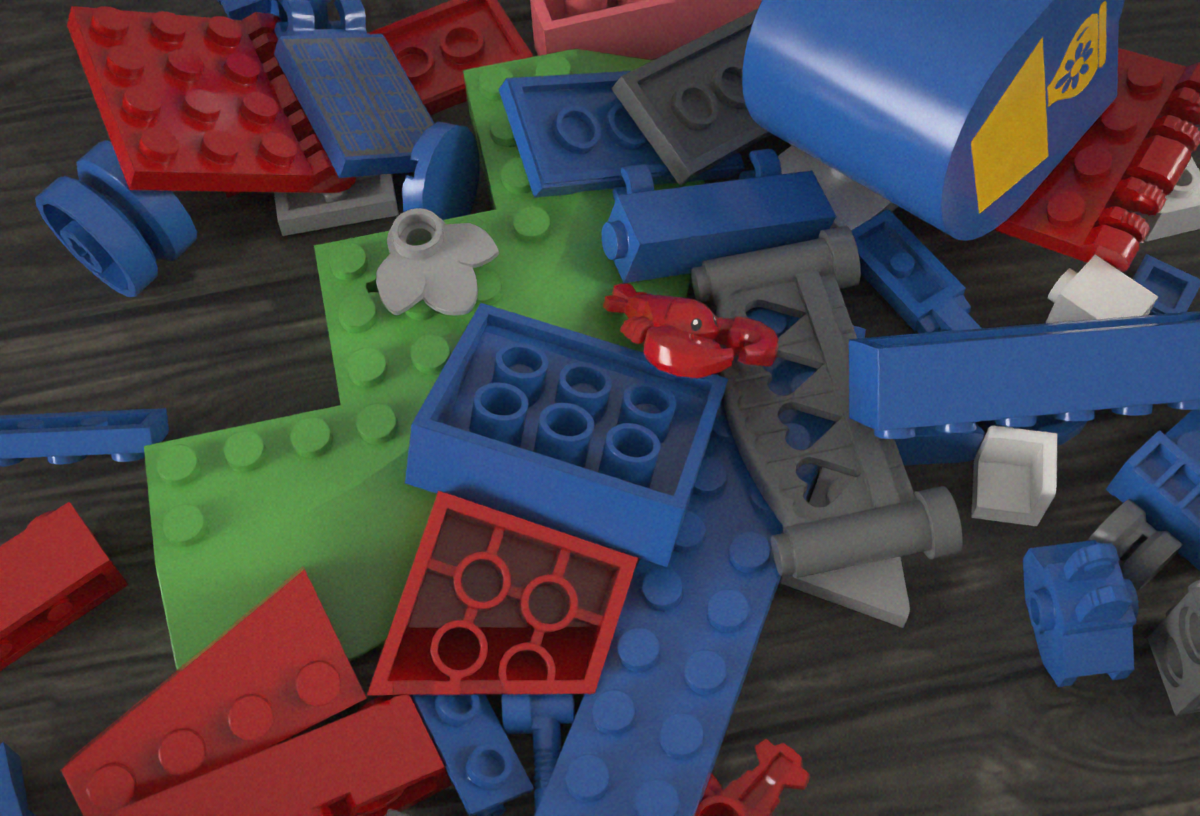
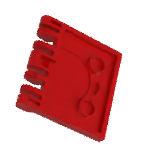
(199, 103)
(1122, 160)

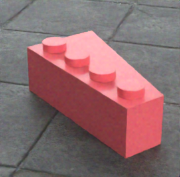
(629, 26)

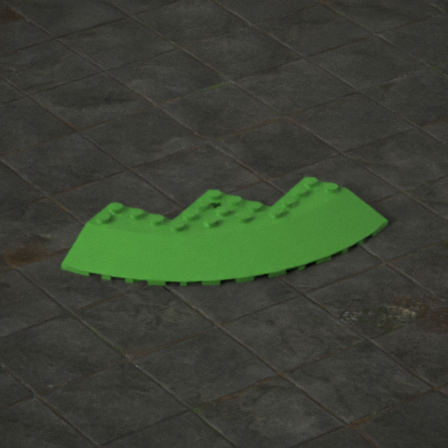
(329, 484)

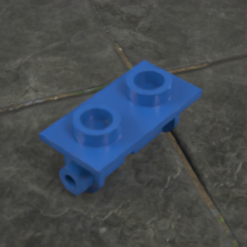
(474, 751)

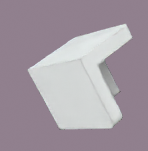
(1014, 475)

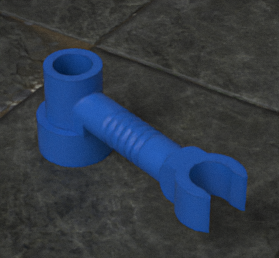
(543, 717)

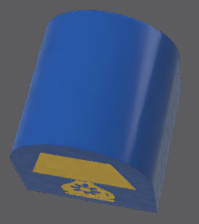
(935, 99)

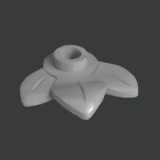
(434, 271)

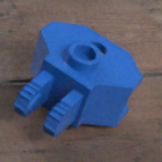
(1080, 610)

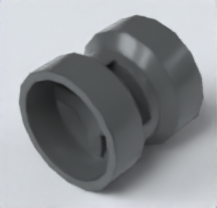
(1138, 545)

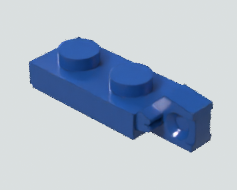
(911, 276)

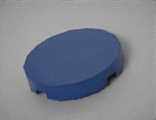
(445, 172)

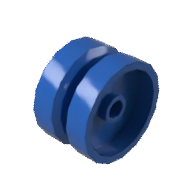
(113, 227)

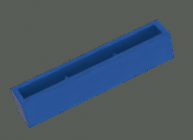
(1024, 373)

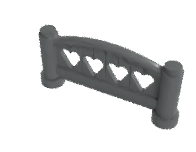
(878, 511)

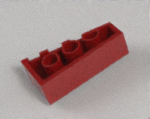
(232, 699)
(345, 768)

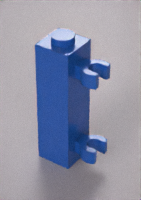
(681, 227)

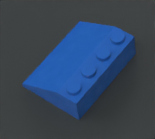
(565, 433)

